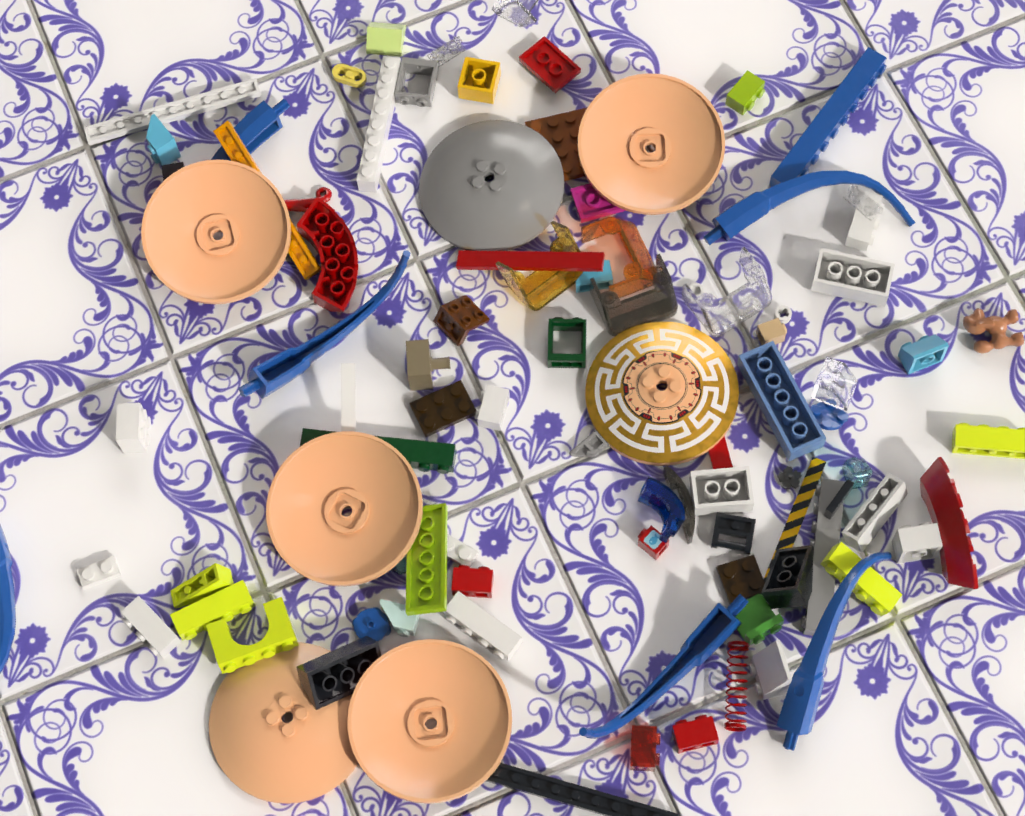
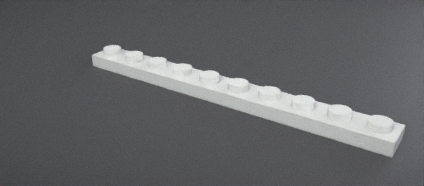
(173, 111)

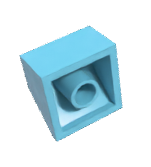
(161, 143)
(923, 353)

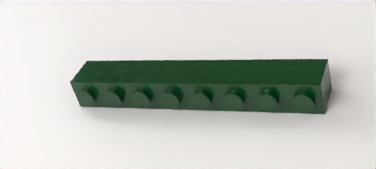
(419, 454)

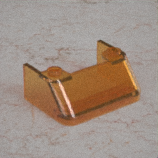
(642, 269)

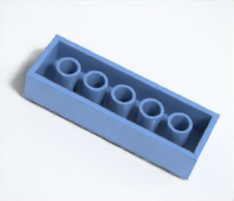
(781, 401)

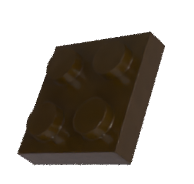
(741, 578)

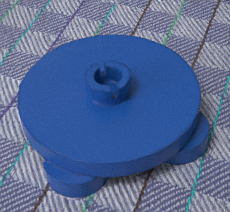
(829, 416)
(371, 623)

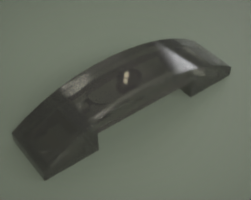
(675, 482)

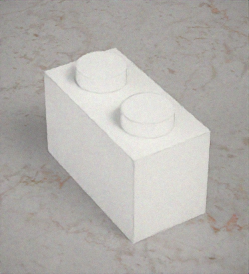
(493, 407)

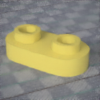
(350, 75)

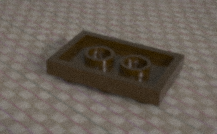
(443, 408)

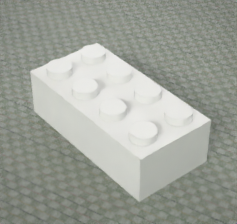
(853, 277)

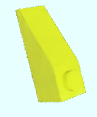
(202, 585)

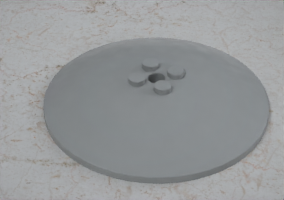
(498, 212)

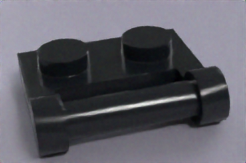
(736, 527)

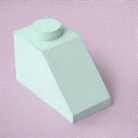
(396, 614)

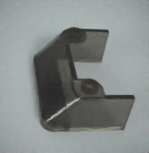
(639, 309)

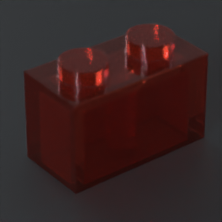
(643, 748)

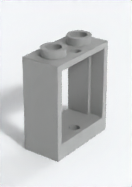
(420, 67)

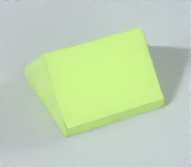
(385, 39)

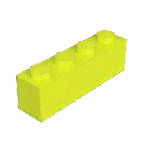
(988, 441)
(870, 587)
(220, 605)

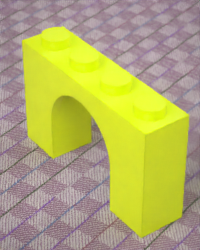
(278, 638)

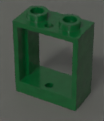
(560, 360)

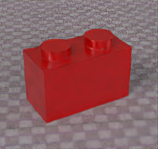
(473, 581)
(695, 733)

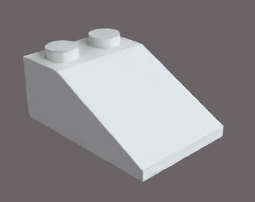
(771, 671)

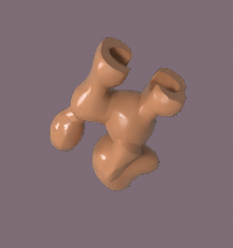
(994, 325)

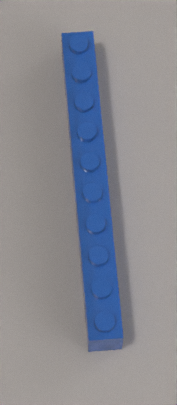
(831, 117)

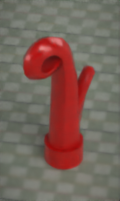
(301, 205)

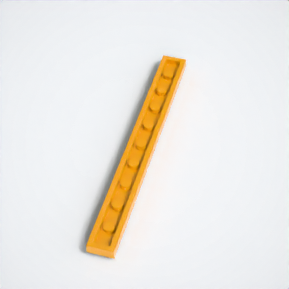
(238, 153)

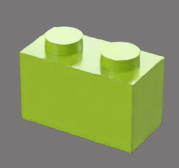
(745, 92)

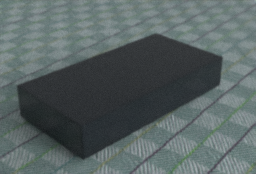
(838, 499)

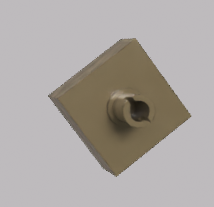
(421, 364)

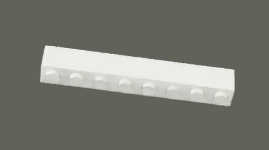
(379, 125)

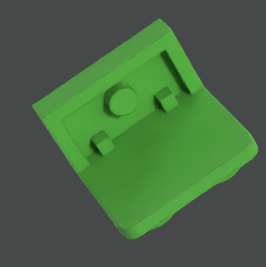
(758, 620)

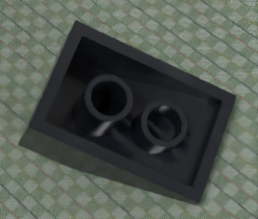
(790, 578)

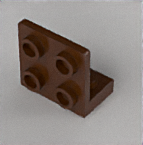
(459, 318)

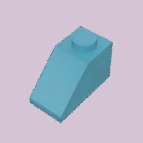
(602, 279)

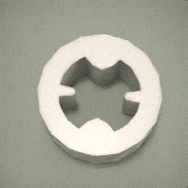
(779, 310)

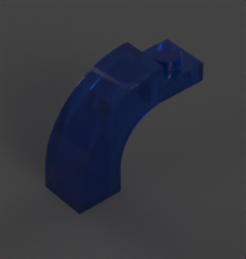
(666, 504)

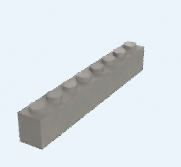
(826, 536)

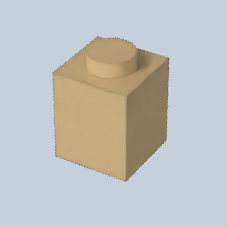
(771, 331)

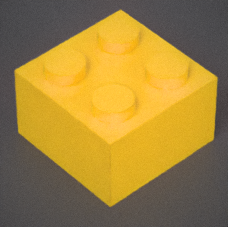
(479, 80)

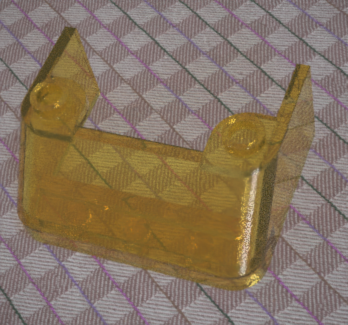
(543, 286)

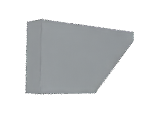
(590, 447)

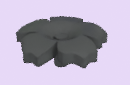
(789, 479)

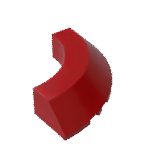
(337, 254)
(944, 509)

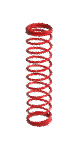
(732, 726)

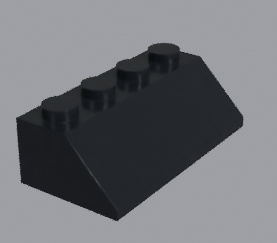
(337, 672)

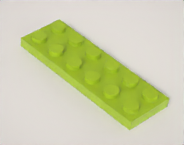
(428, 564)

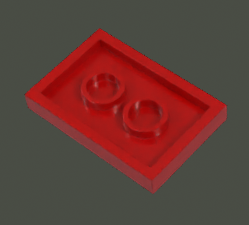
(549, 64)

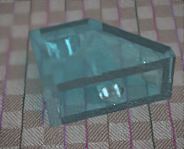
(857, 471)

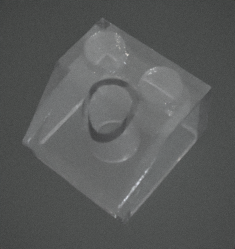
(835, 384)

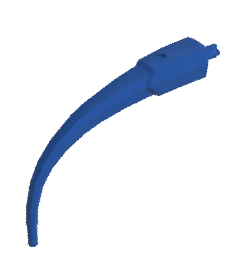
(257, 127)
(760, 203)
(296, 360)
(7, 602)
(695, 651)
(808, 681)

